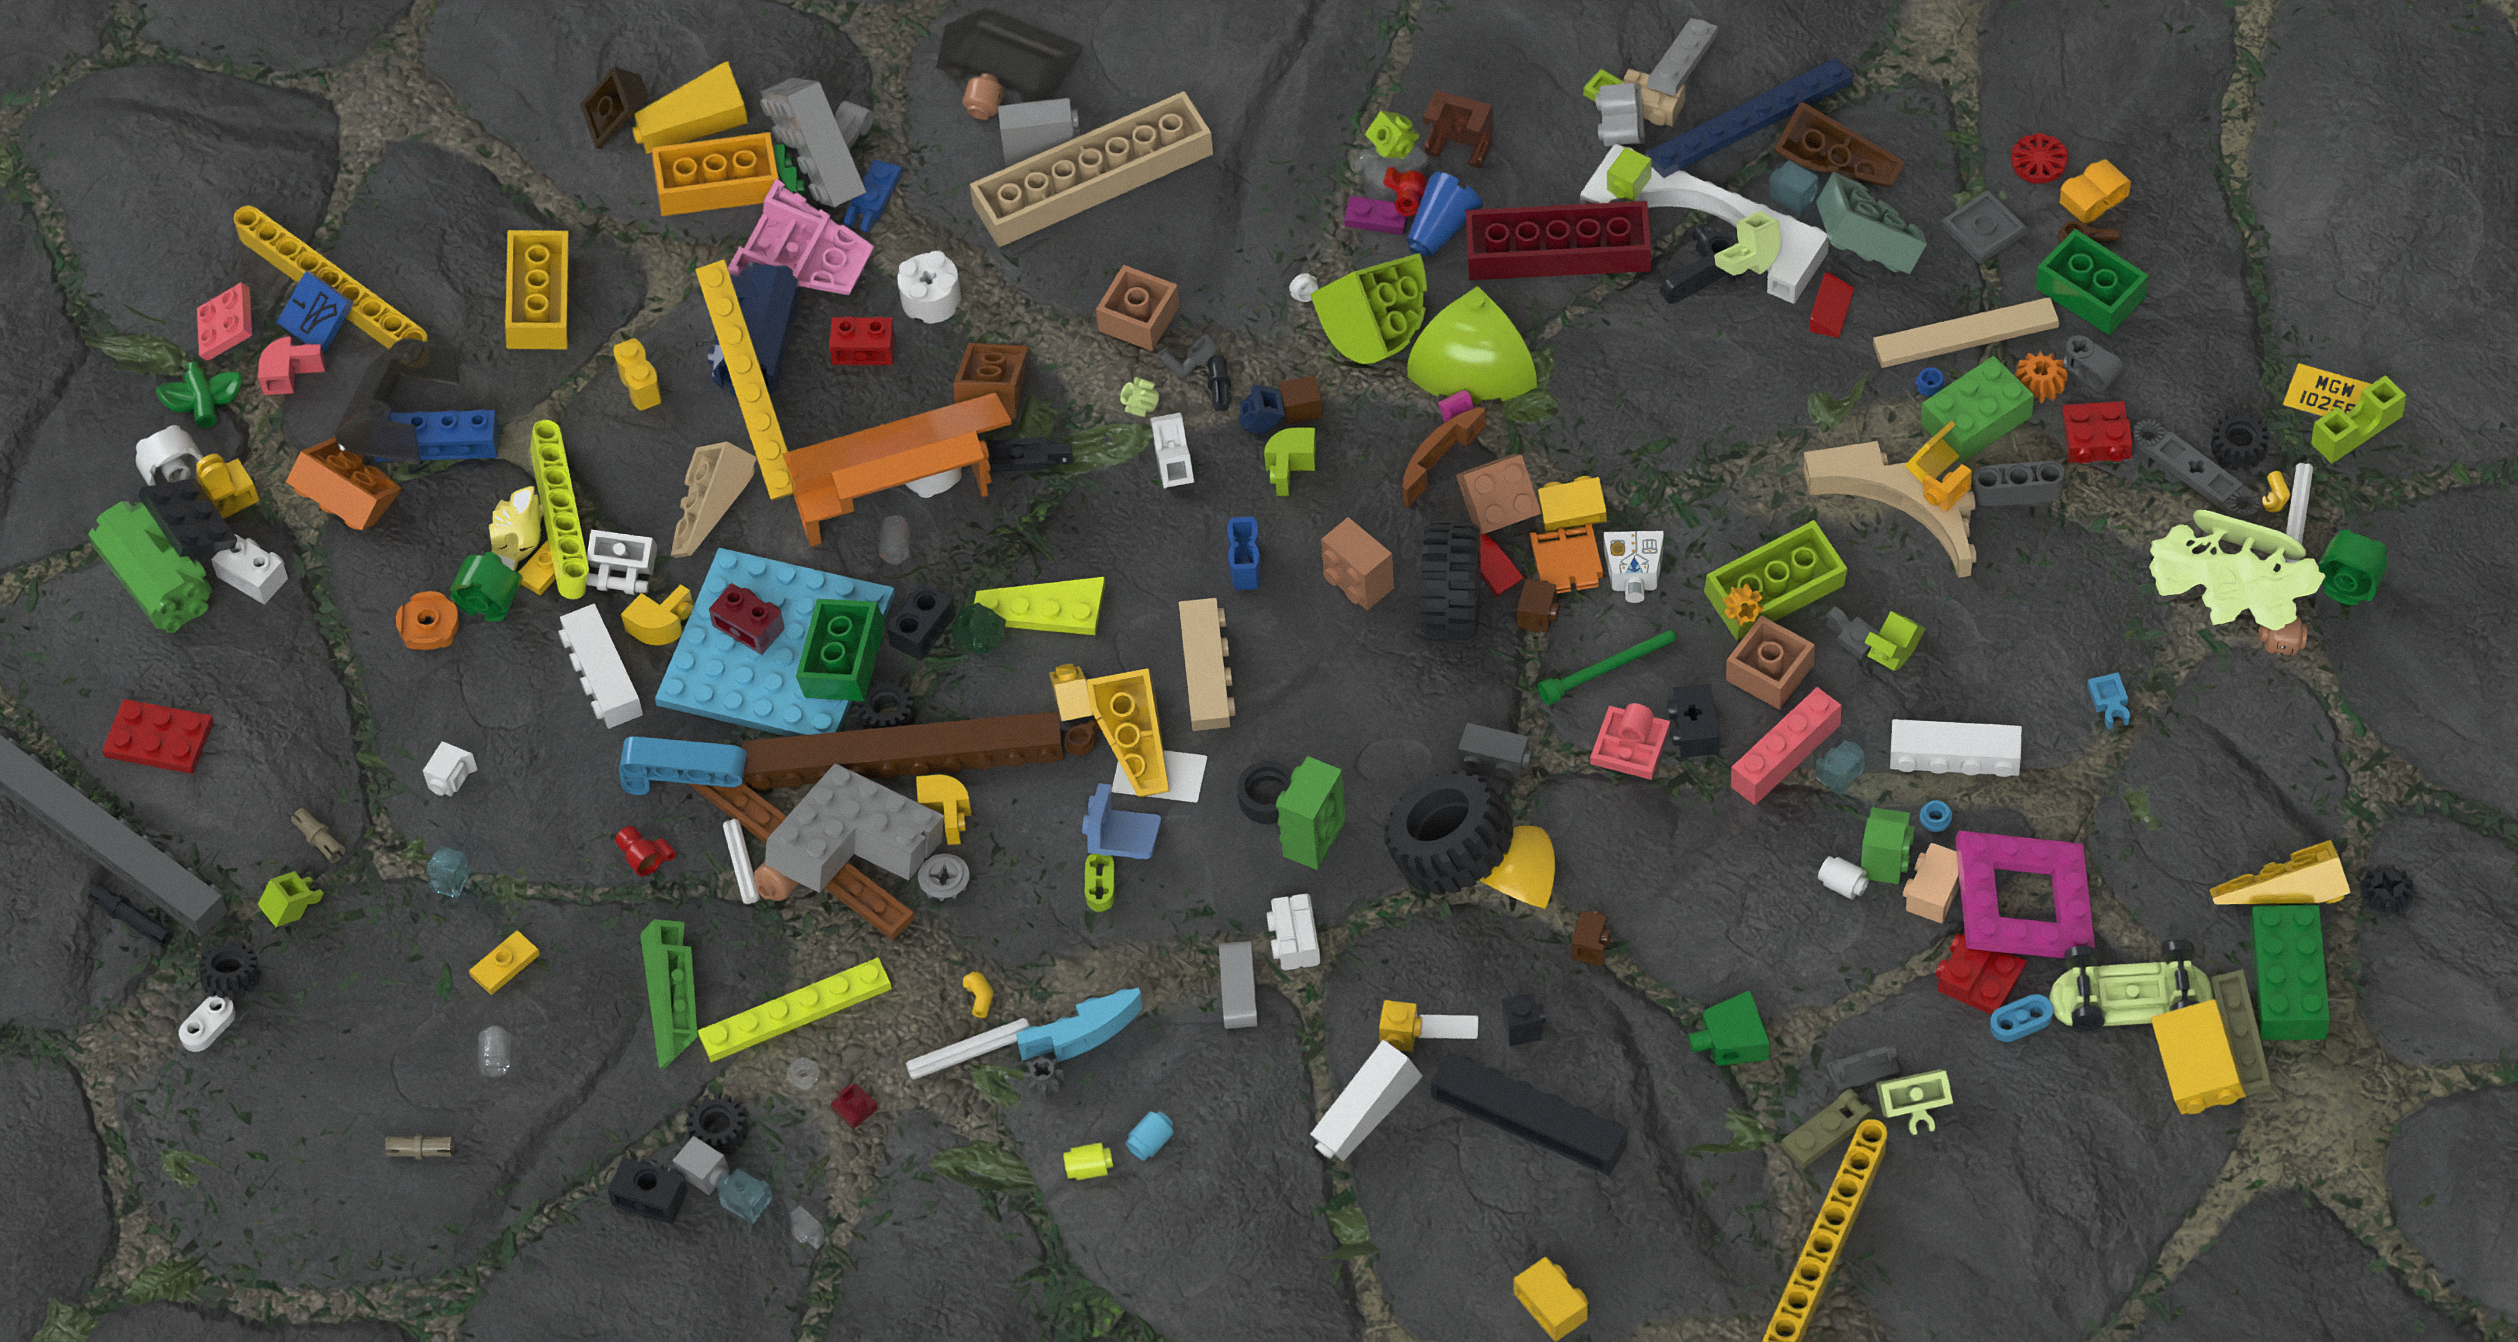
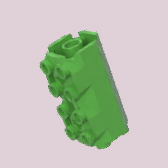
(141, 557)

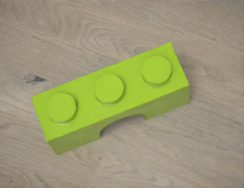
(2376, 410)

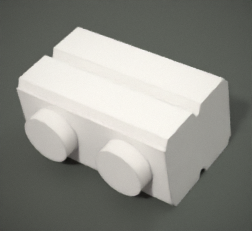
(1295, 932)

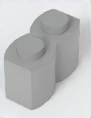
(1621, 114)

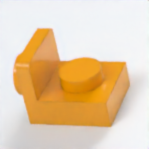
(1950, 490)

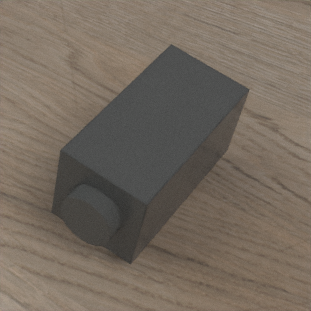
(1494, 751)

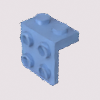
(1118, 831)

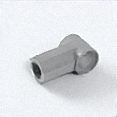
(853, 121)

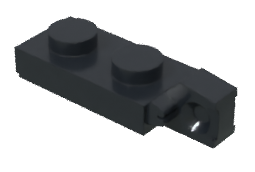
(1027, 454)

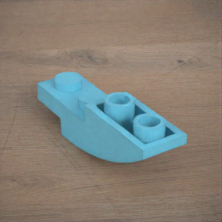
(1094, 1024)

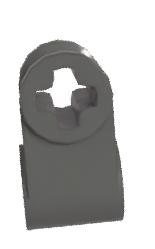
(2094, 365)

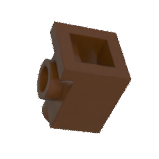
(1590, 938)

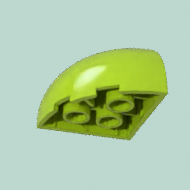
(1373, 309)
(1472, 350)

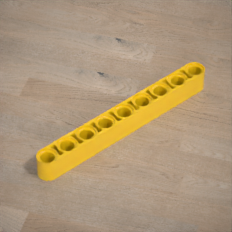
(296, 257)
(1827, 1235)

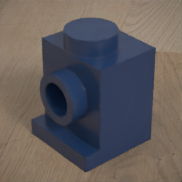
(1255, 412)

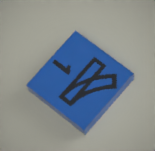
(315, 311)

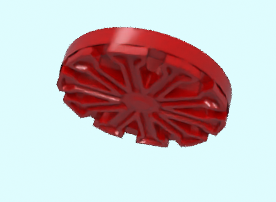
(2039, 158)

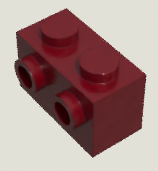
(747, 618)

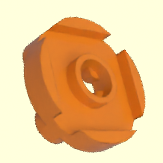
(430, 636)

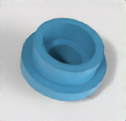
(1939, 809)

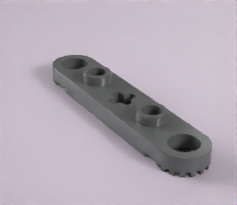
(2211, 483)

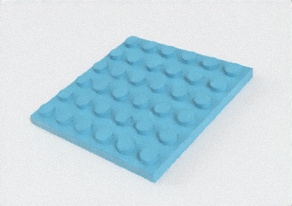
(737, 685)

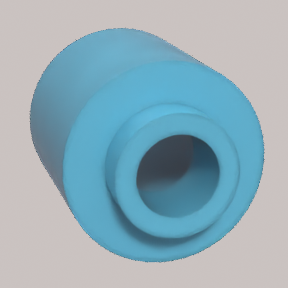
(1150, 1135)

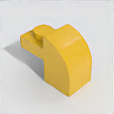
(655, 622)
(948, 798)

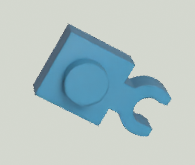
(2109, 695)

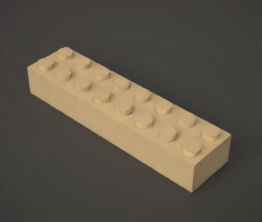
(1091, 169)

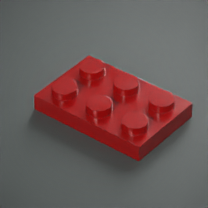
(158, 736)

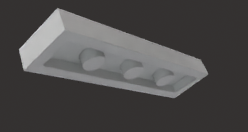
(1682, 56)

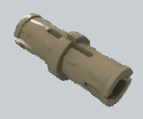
(318, 835)
(419, 1146)

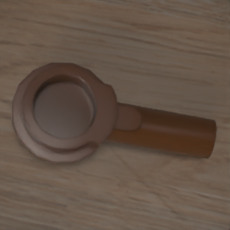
(2096, 235)
(1080, 739)

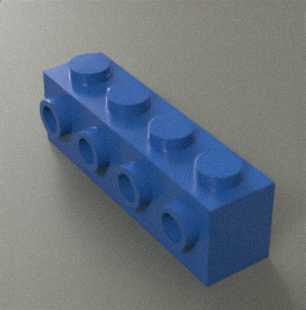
(453, 433)

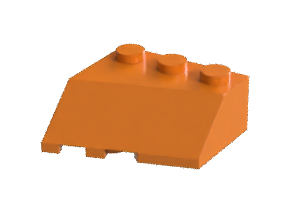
(343, 484)

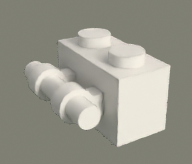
(620, 553)

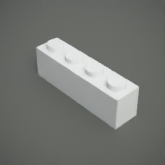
(600, 665)
(1955, 747)

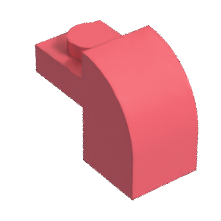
(283, 360)

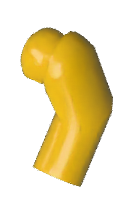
(2279, 495)
(983, 991)

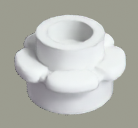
(1302, 287)

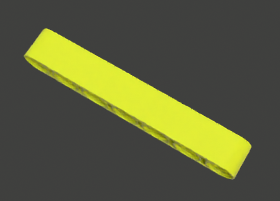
(559, 509)

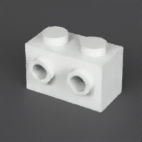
(250, 569)

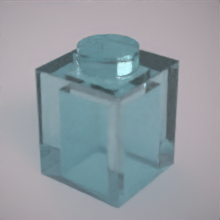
(1793, 186)

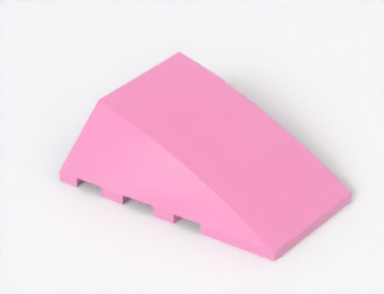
(806, 241)

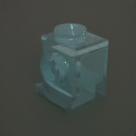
(1841, 766)
(443, 869)
(746, 1203)

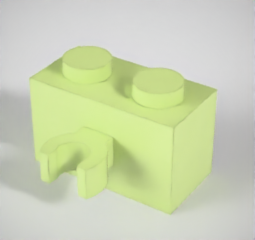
(1915, 1095)

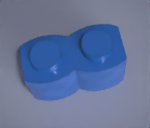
(1244, 553)

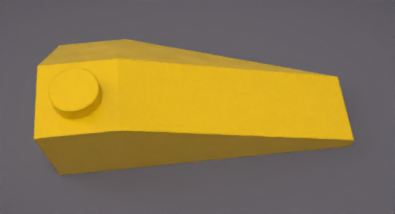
(1130, 721)
(2309, 877)

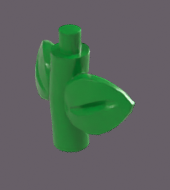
(200, 393)

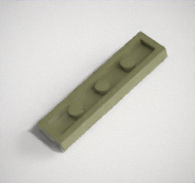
(2236, 1006)

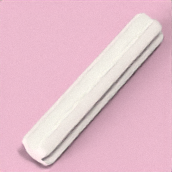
(741, 861)

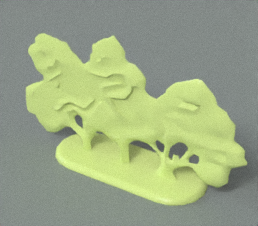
(2237, 579)

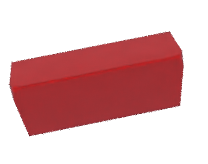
(1831, 306)

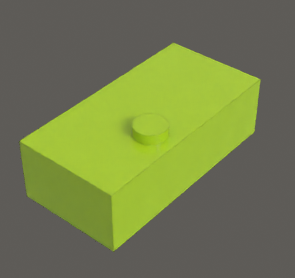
(1785, 573)

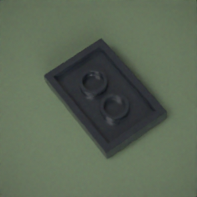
(187, 517)

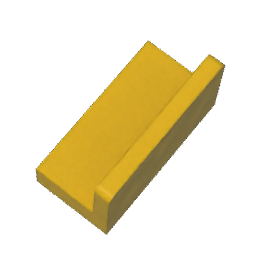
(1933, 456)

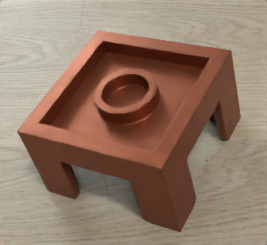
(1461, 122)

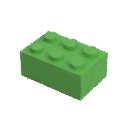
(1981, 405)
(1311, 812)

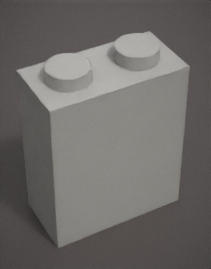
(1035, 128)

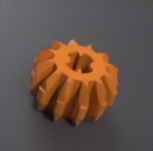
(2042, 375)

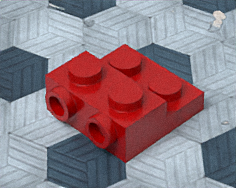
(2097, 432)
(1979, 976)

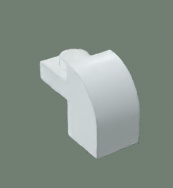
(1172, 450)

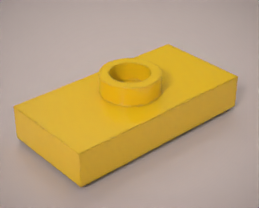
(539, 571)
(504, 962)

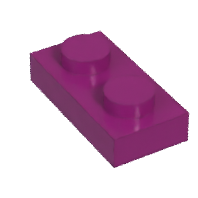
(1374, 216)

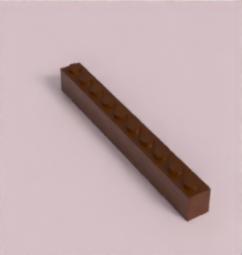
(905, 750)

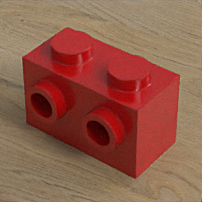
(862, 341)

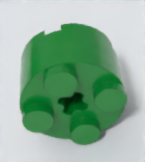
(2353, 567)
(485, 586)

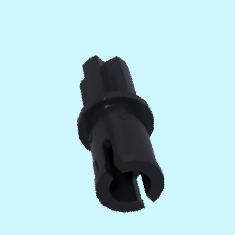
(1219, 382)

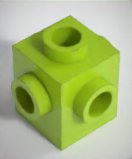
(1392, 135)

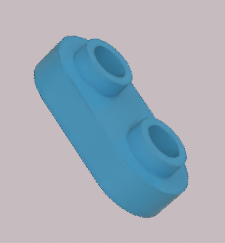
(2019, 1018)

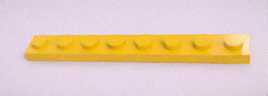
(746, 376)

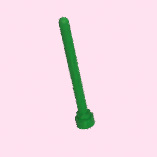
(1552, 689)

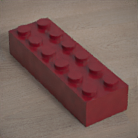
(1558, 240)

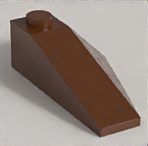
(1829, 147)

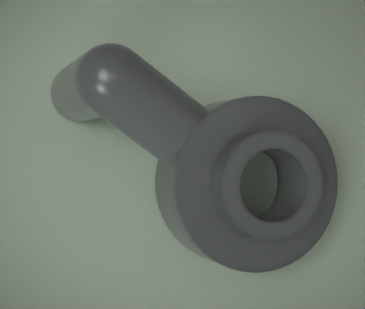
(1198, 354)

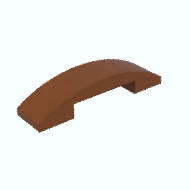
(1461, 428)

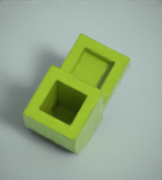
(1289, 451)
(1894, 641)

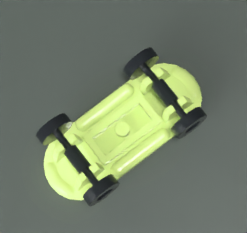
(2127, 993)

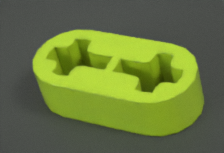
(1093, 881)

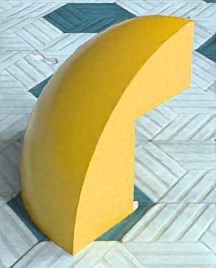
(1526, 868)

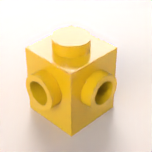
(1400, 1024)

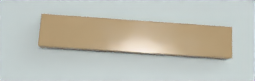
(1965, 332)

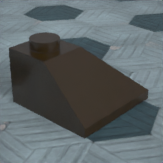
(612, 103)

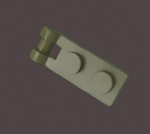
(1826, 1129)

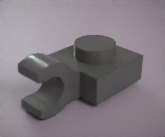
(1851, 634)

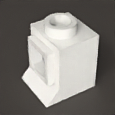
(448, 769)

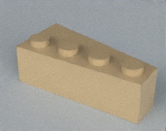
(1205, 665)

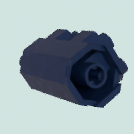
(769, 307)

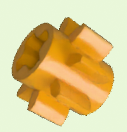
(1747, 612)

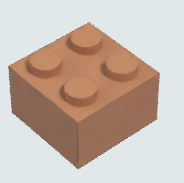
(1137, 307)
(1498, 493)
(1357, 564)
(1770, 662)

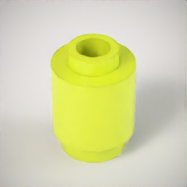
(1087, 1161)

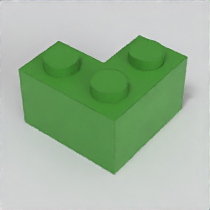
(1887, 845)

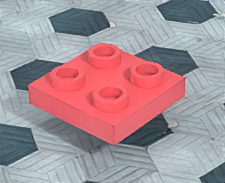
(224, 321)
(1630, 741)

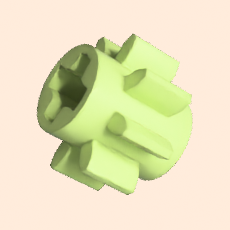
(1139, 397)

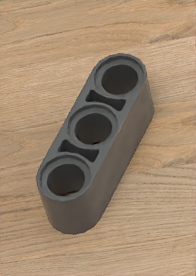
(2003, 484)

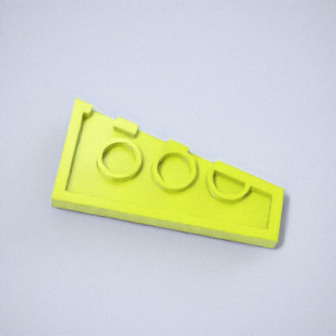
(1053, 606)

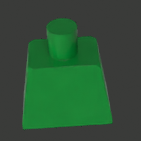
(1732, 1032)

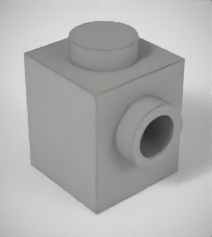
(701, 1165)

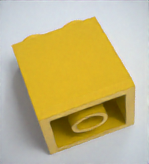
(2198, 1057)

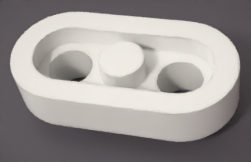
(208, 1021)

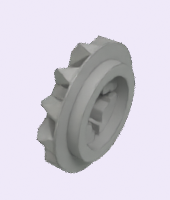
(934, 868)

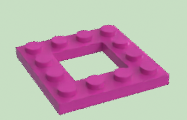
(1984, 929)

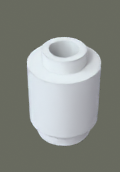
(1843, 877)

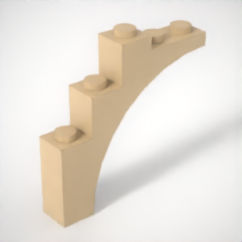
(1866, 473)

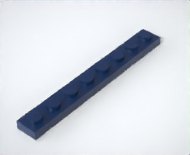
(1749, 117)

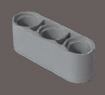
(1238, 985)

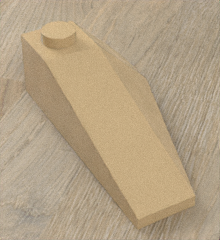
(714, 483)

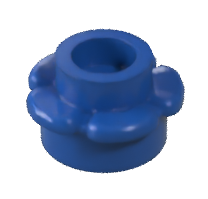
(1928, 376)

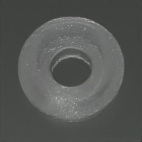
(800, 1066)

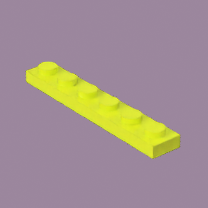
(794, 1009)

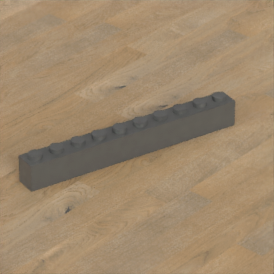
(109, 840)

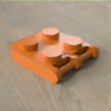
(1567, 559)

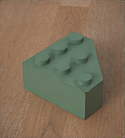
(1868, 227)

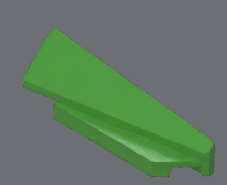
(669, 988)

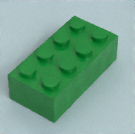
(2289, 972)

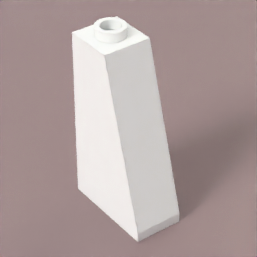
(1365, 1101)

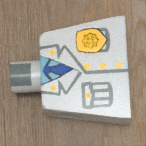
(1633, 561)

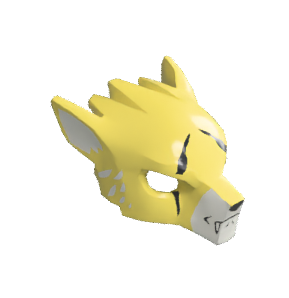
(516, 527)

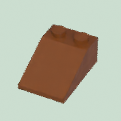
(992, 370)

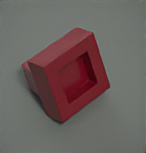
(854, 1105)

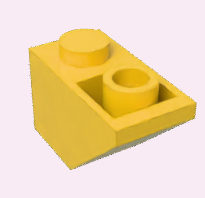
(1070, 692)

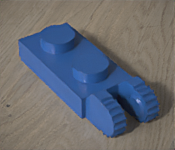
(879, 186)

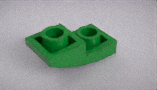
(786, 172)

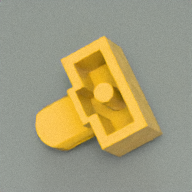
(226, 484)

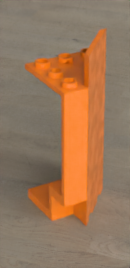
(889, 455)

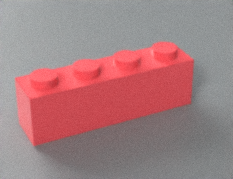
(1785, 746)

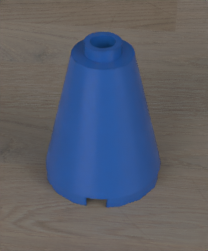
(1440, 214)

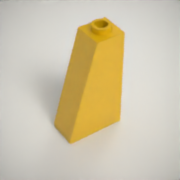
(692, 111)

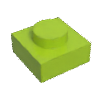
(1602, 78)

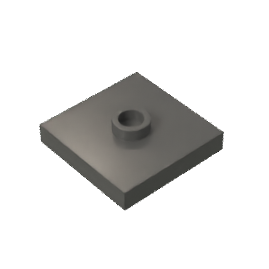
(1984, 227)

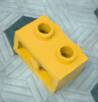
(1572, 504)
(1551, 1298)

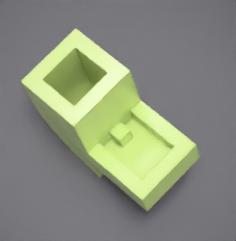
(1756, 247)

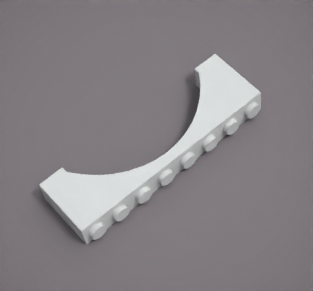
(1801, 245)

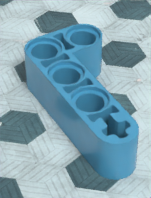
(679, 762)

